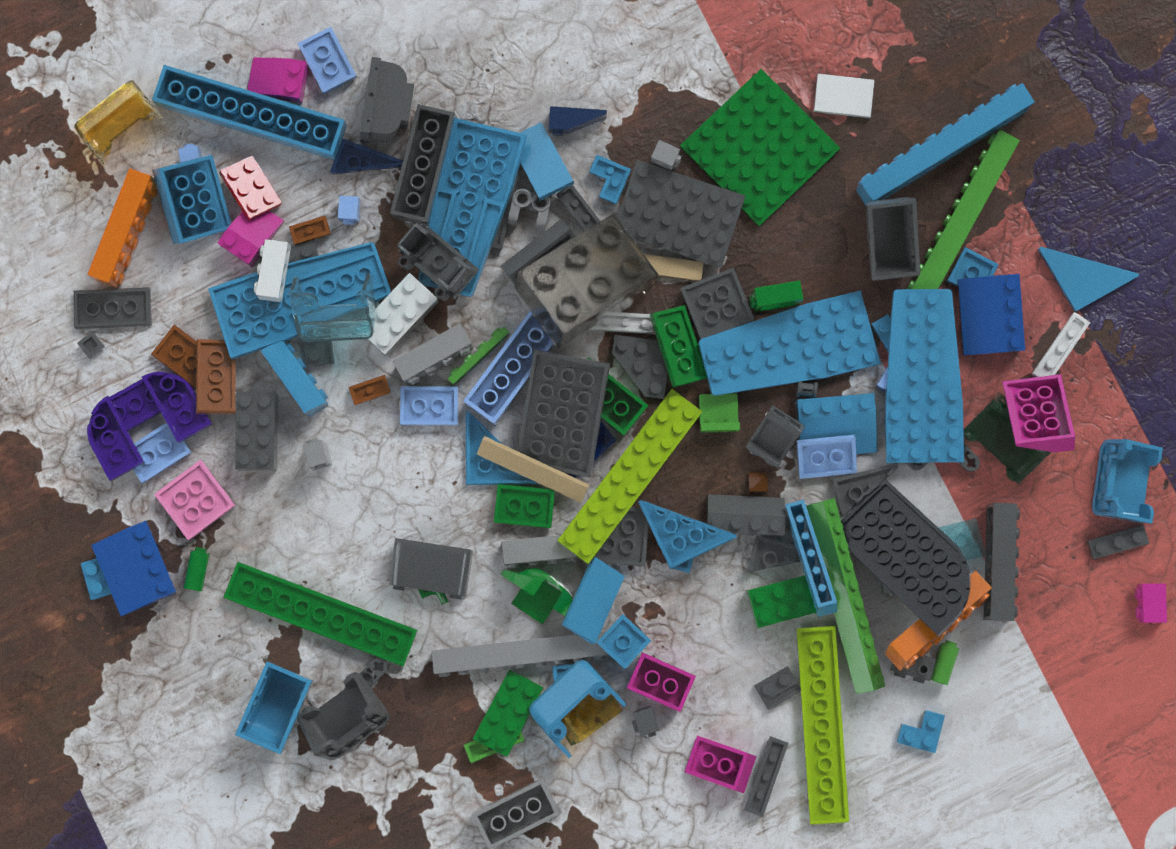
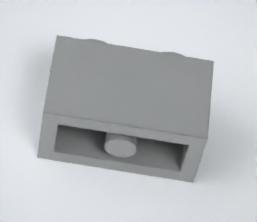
(666, 156)
(317, 454)

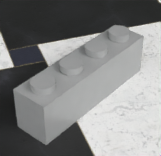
(535, 550)

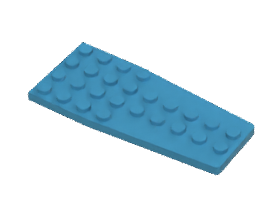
(474, 191)
(332, 277)
(791, 346)
(923, 380)

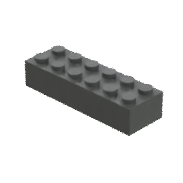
(422, 165)
(1001, 561)

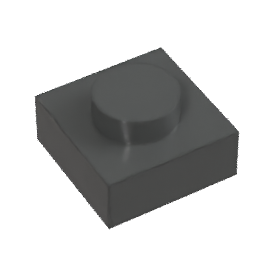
(91, 345)

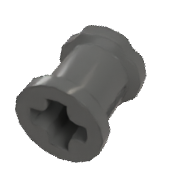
(813, 387)

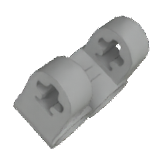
(530, 205)

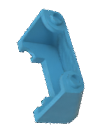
(1124, 479)

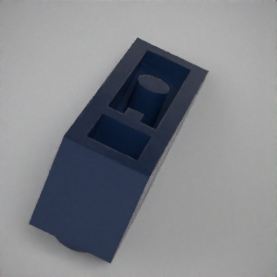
(567, 119)

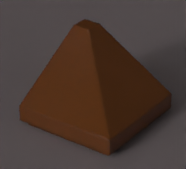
(758, 482)

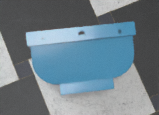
(273, 707)

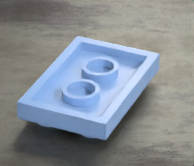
(327, 60)
(428, 405)
(159, 452)
(826, 456)

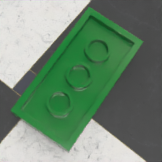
(678, 346)
(507, 713)

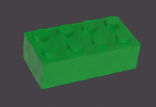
(621, 406)
(781, 601)

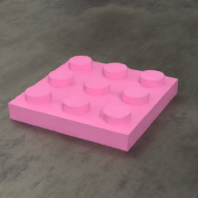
(194, 500)

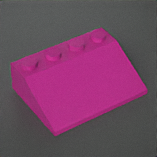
(1040, 413)

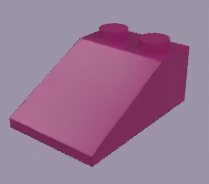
(279, 78)
(246, 237)
(720, 764)

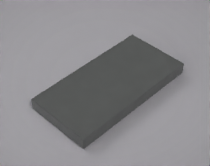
(112, 308)

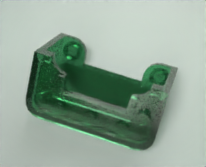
(994, 431)

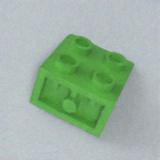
(719, 413)

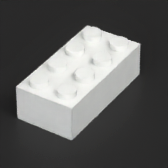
(401, 313)

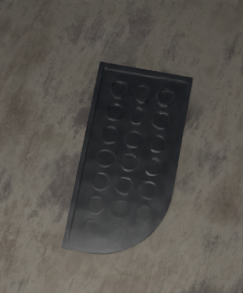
(909, 556)

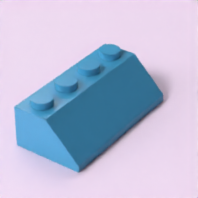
(295, 378)

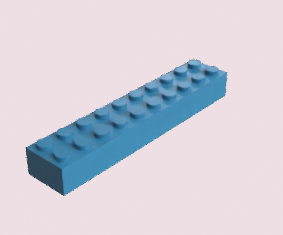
(249, 112)
(946, 144)

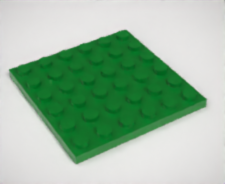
(760, 146)

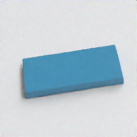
(543, 163)
(593, 600)

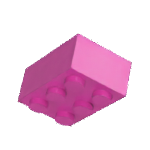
(661, 682)

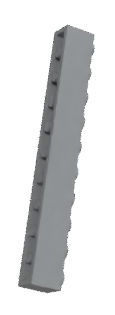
(514, 653)

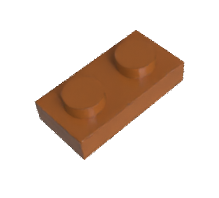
(310, 230)
(370, 390)

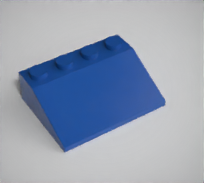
(991, 314)
(133, 568)

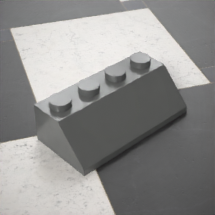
(539, 247)
(747, 514)

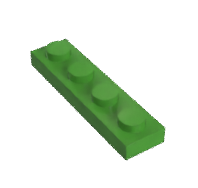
(484, 349)

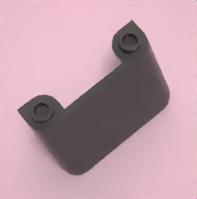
(430, 567)
(343, 719)

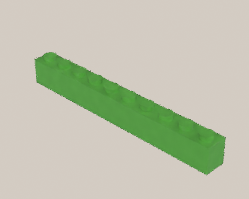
(965, 211)
(850, 613)

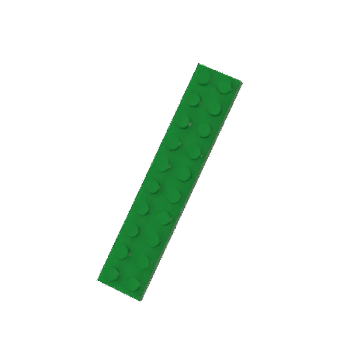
(320, 614)

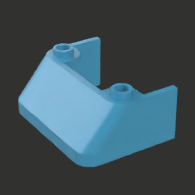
(565, 695)

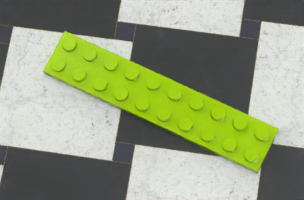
(629, 476)
(822, 725)

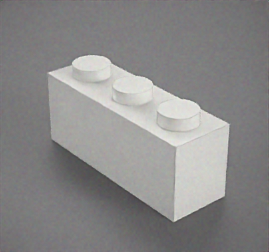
(272, 270)

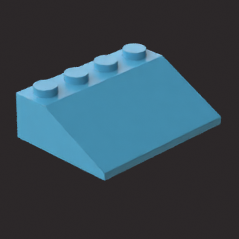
(192, 199)
(840, 417)

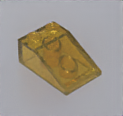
(588, 717)

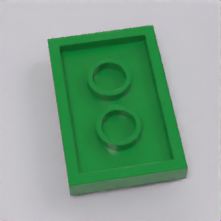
(524, 506)

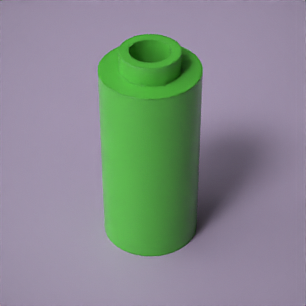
(945, 662)

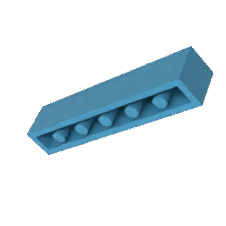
(811, 558)

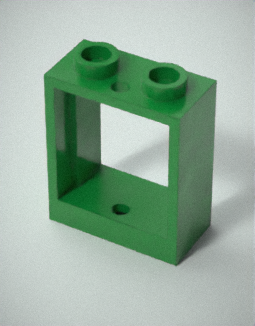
(776, 296)

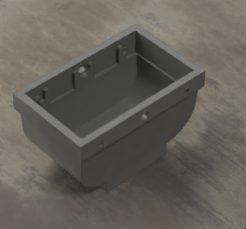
(386, 102)
(893, 238)

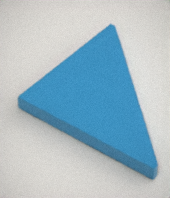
(1083, 279)
(481, 470)
(680, 535)

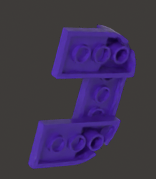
(135, 405)

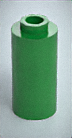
(196, 569)

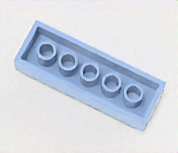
(508, 371)

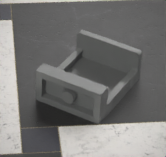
(774, 436)

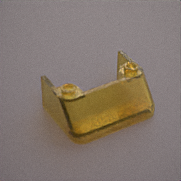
(114, 117)

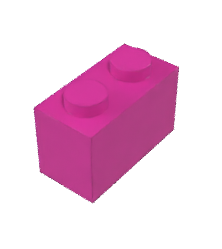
(1151, 603)

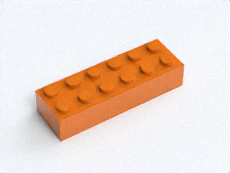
(123, 228)
(920, 638)

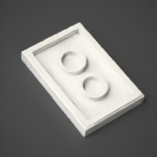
(843, 95)

